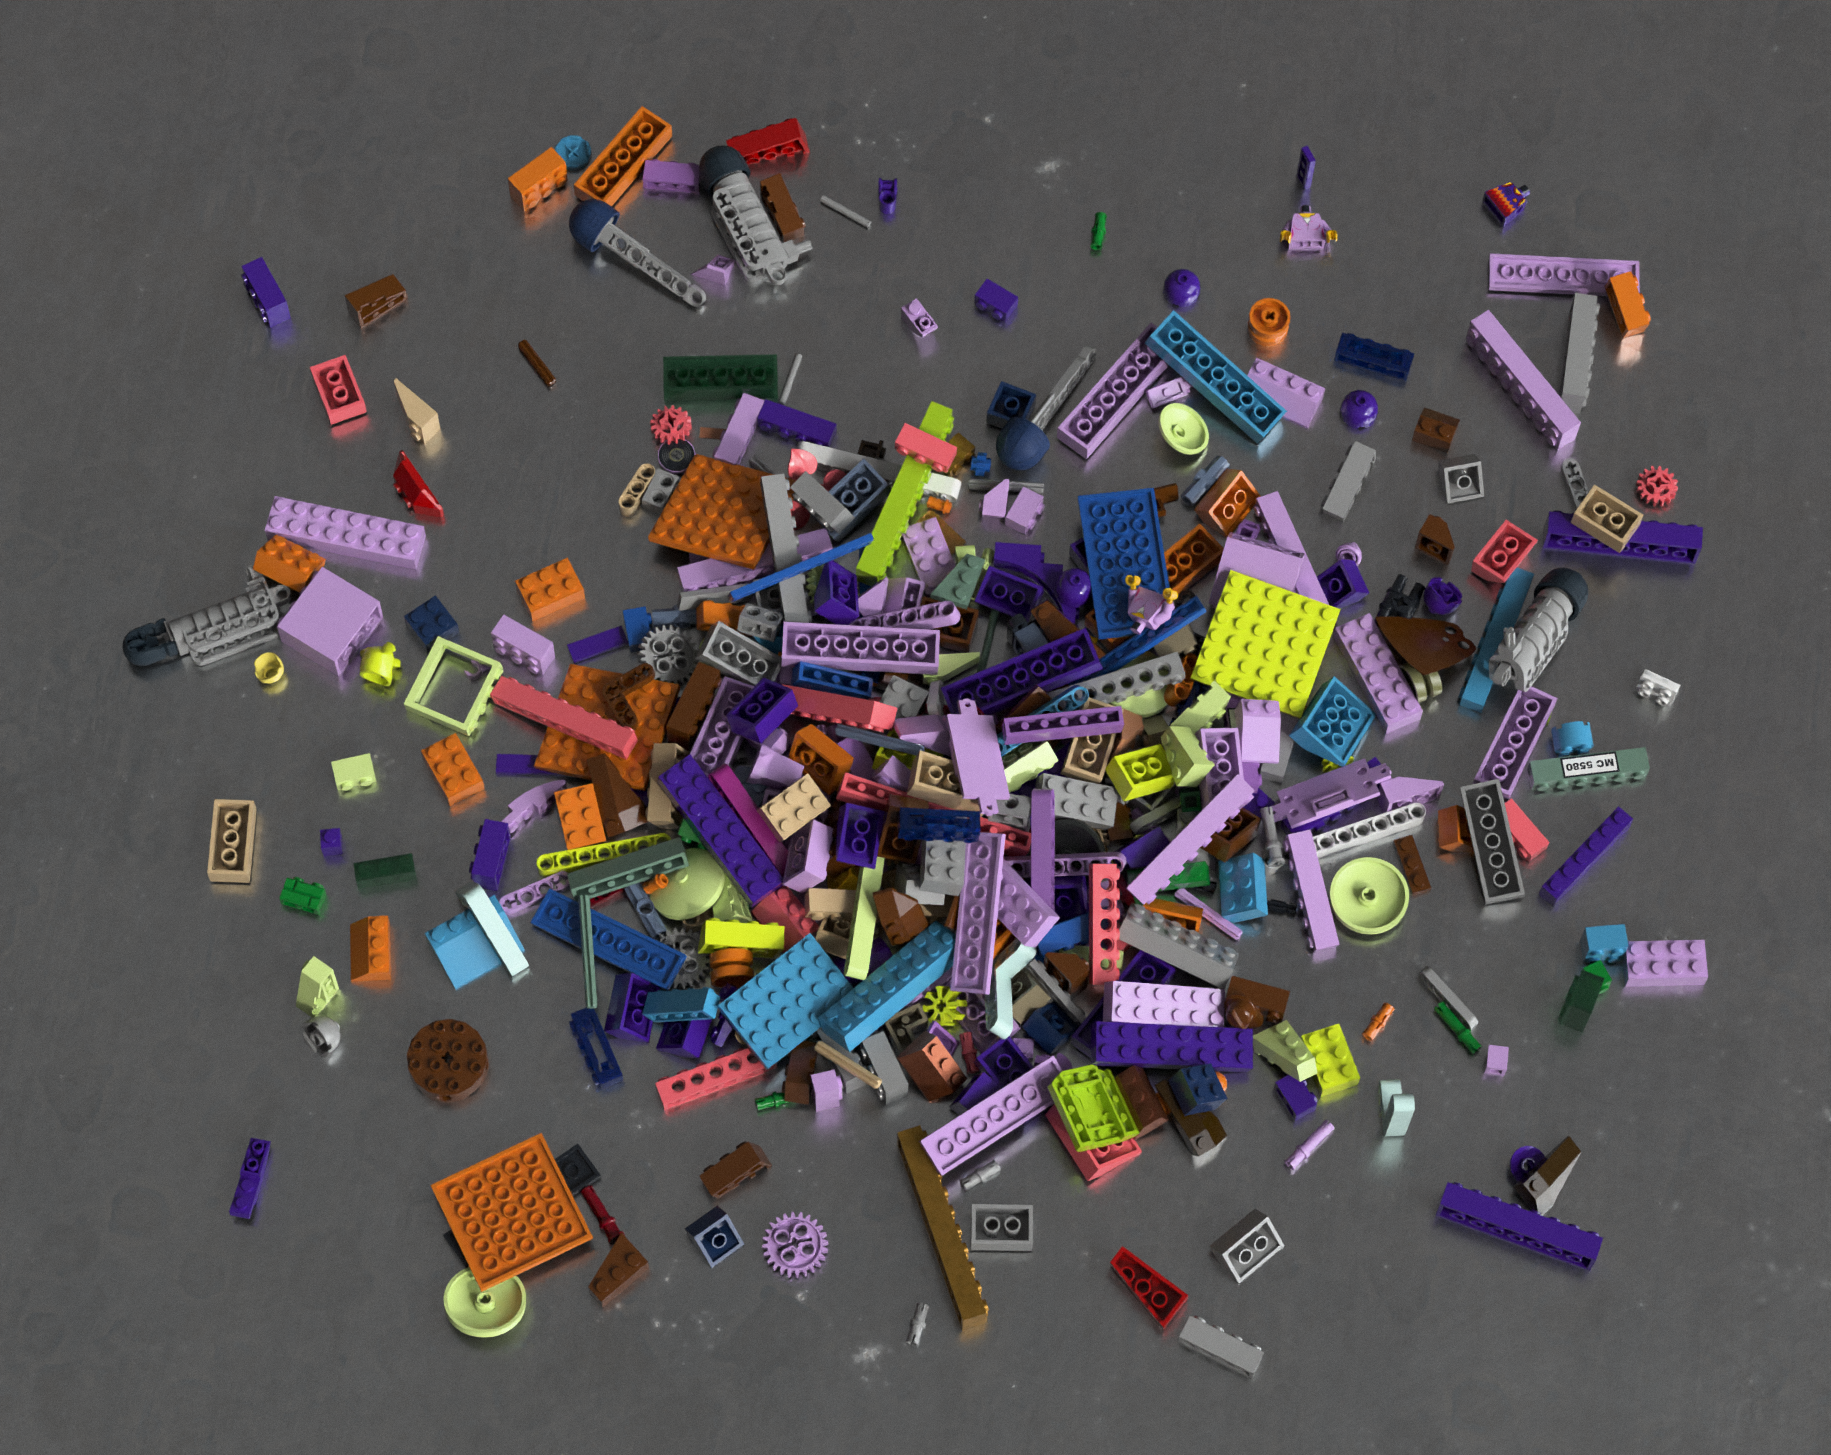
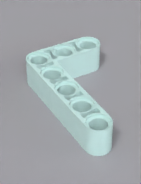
(477, 901)
(999, 1001)
(1395, 1107)

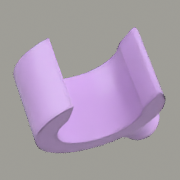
(481, 668)

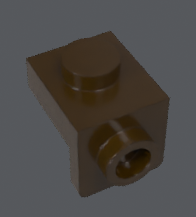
(872, 449)

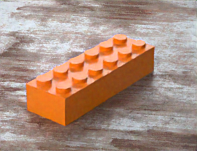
(624, 158)

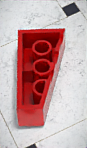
(771, 141)
(1152, 1290)

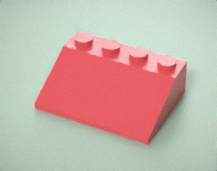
(1098, 1160)

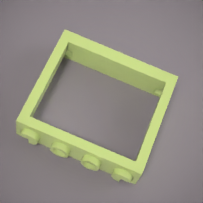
(425, 674)

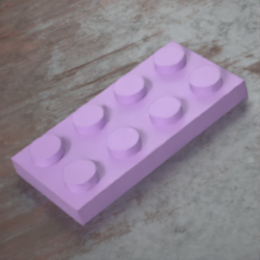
(928, 553)

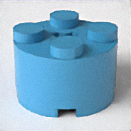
(1572, 738)

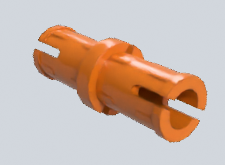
(1378, 1021)

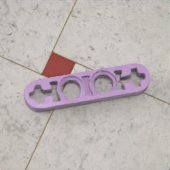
(533, 889)

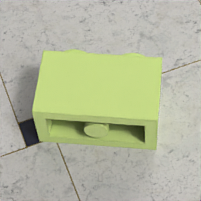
(353, 772)

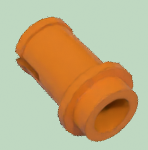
(939, 504)
(659, 881)

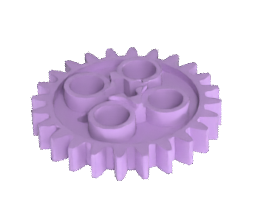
(801, 1261)

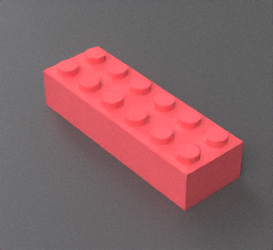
(843, 710)

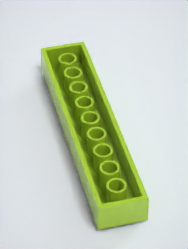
(901, 502)

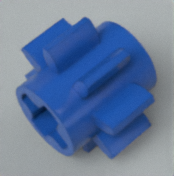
(980, 464)

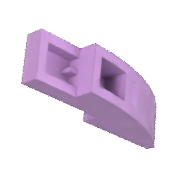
(537, 799)

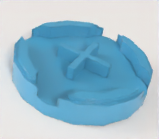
(574, 151)

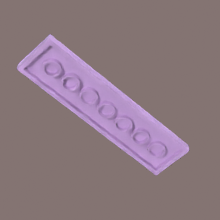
(1555, 274)
(978, 914)
(991, 1118)

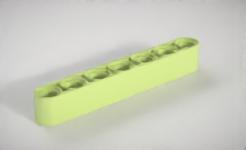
(863, 921)

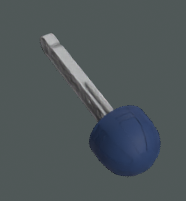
(594, 224)
(1022, 440)

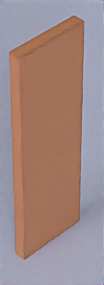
(711, 433)

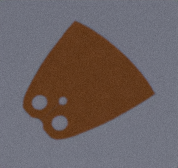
(1422, 643)

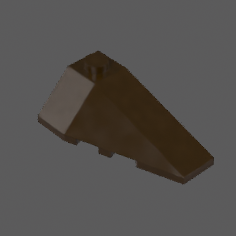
(1198, 1130)
(1545, 1180)

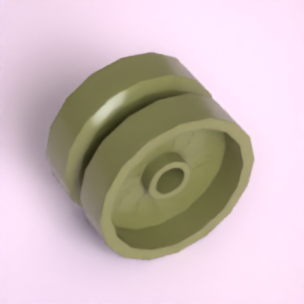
(1421, 684)

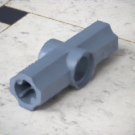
(1204, 480)
(673, 617)
(651, 919)

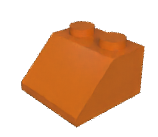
(1454, 830)

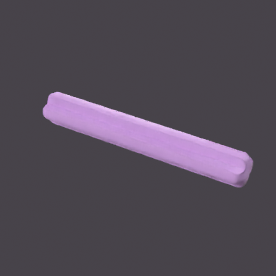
(1209, 914)

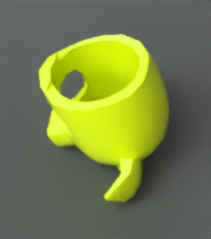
(379, 662)

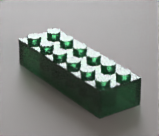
(720, 377)

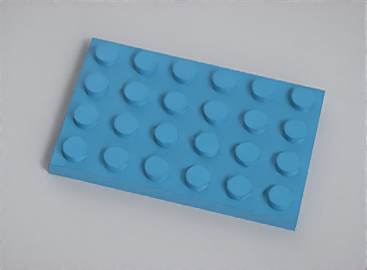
(785, 1000)

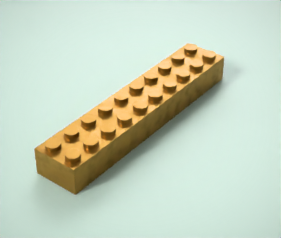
(942, 1230)

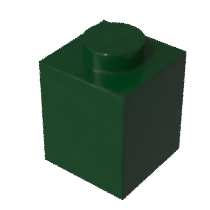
(1190, 799)

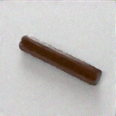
(536, 362)

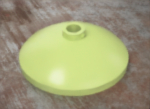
(1183, 428)

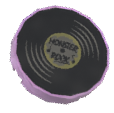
(676, 457)

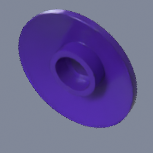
(1528, 1155)

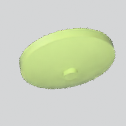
(1149, 703)
(690, 889)
(1369, 895)
(483, 1312)

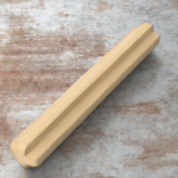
(847, 1064)

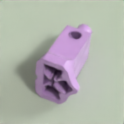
(773, 769)

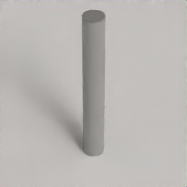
(845, 211)
(790, 378)

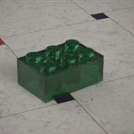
(1580, 1000)

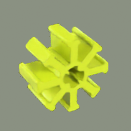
(944, 1015)

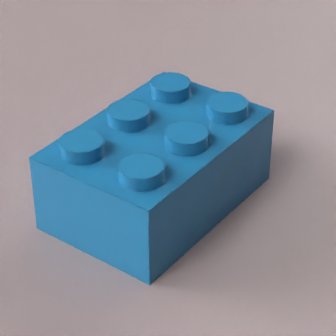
(1243, 888)

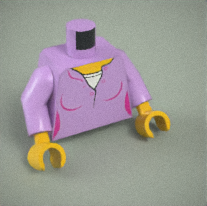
(1307, 230)
(1148, 607)

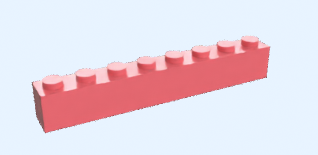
(564, 717)

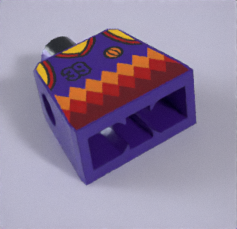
(1506, 201)

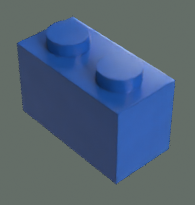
(636, 625)

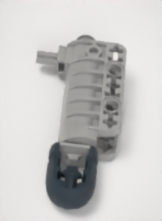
(211, 627)

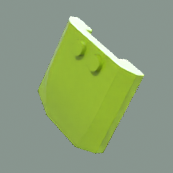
(1092, 1107)

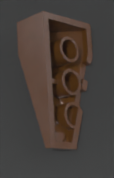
(616, 801)

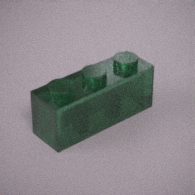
(385, 871)

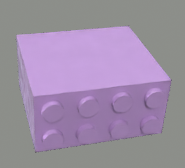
(1257, 560)
(329, 621)

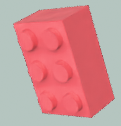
(338, 389)

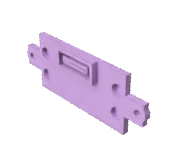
(977, 757)
(1329, 792)

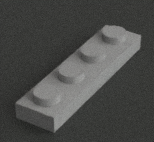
(1061, 997)

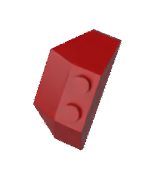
(414, 489)

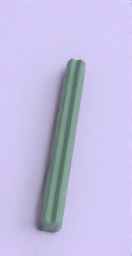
(587, 951)

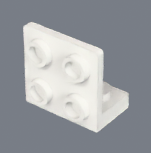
(1657, 688)

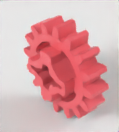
(678, 427)
(1663, 480)

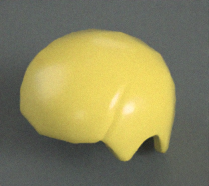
(268, 668)

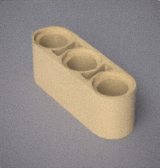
(632, 497)

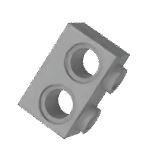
(657, 491)
(760, 622)

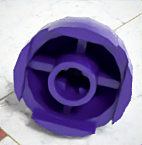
(1181, 288)
(1359, 409)
(1074, 588)
(1442, 597)

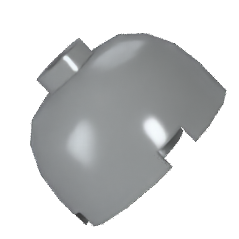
(321, 1034)

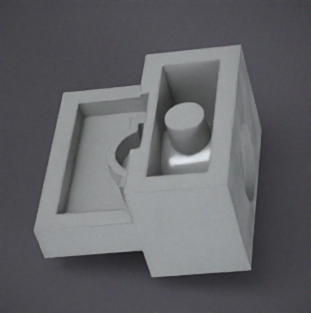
(1017, 816)

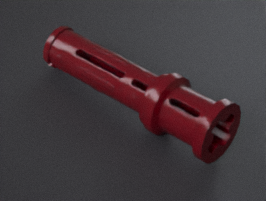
(606, 1222)

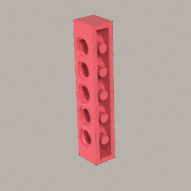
(1097, 872)
(709, 1084)

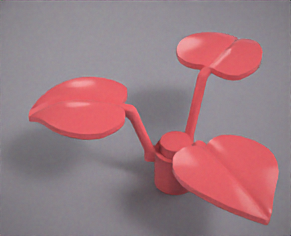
(799, 463)

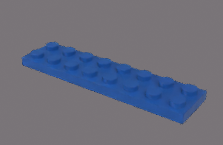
(611, 940)

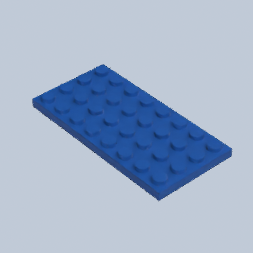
(1119, 541)

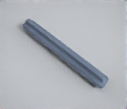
(878, 739)

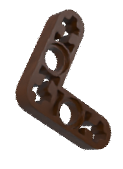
(619, 696)

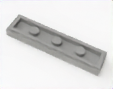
(693, 599)

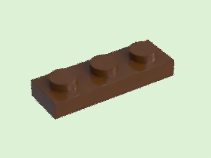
(1412, 865)

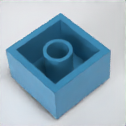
(1604, 943)

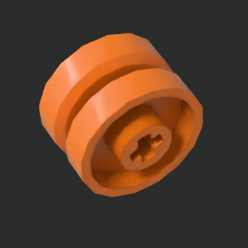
(1268, 322)
(731, 966)

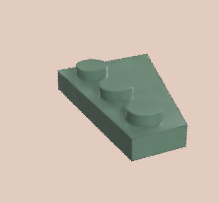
(960, 582)

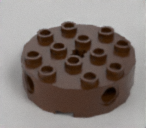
(445, 1041)

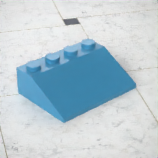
(1333, 723)
(464, 947)

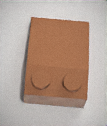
(1126, 739)

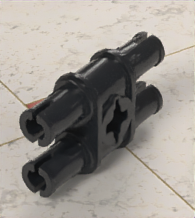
(1395, 596)

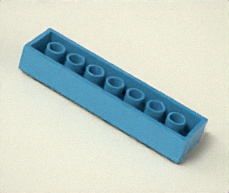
(1215, 377)
(890, 987)

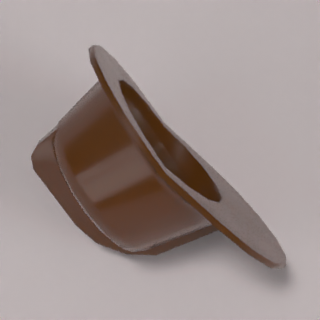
(1242, 1012)

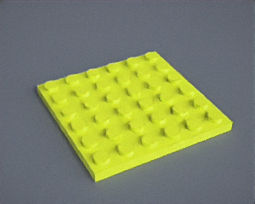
(1265, 643)

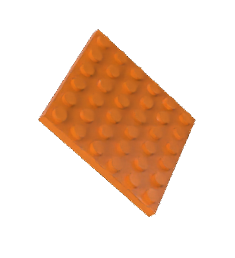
(717, 513)
(584, 687)
(511, 1212)

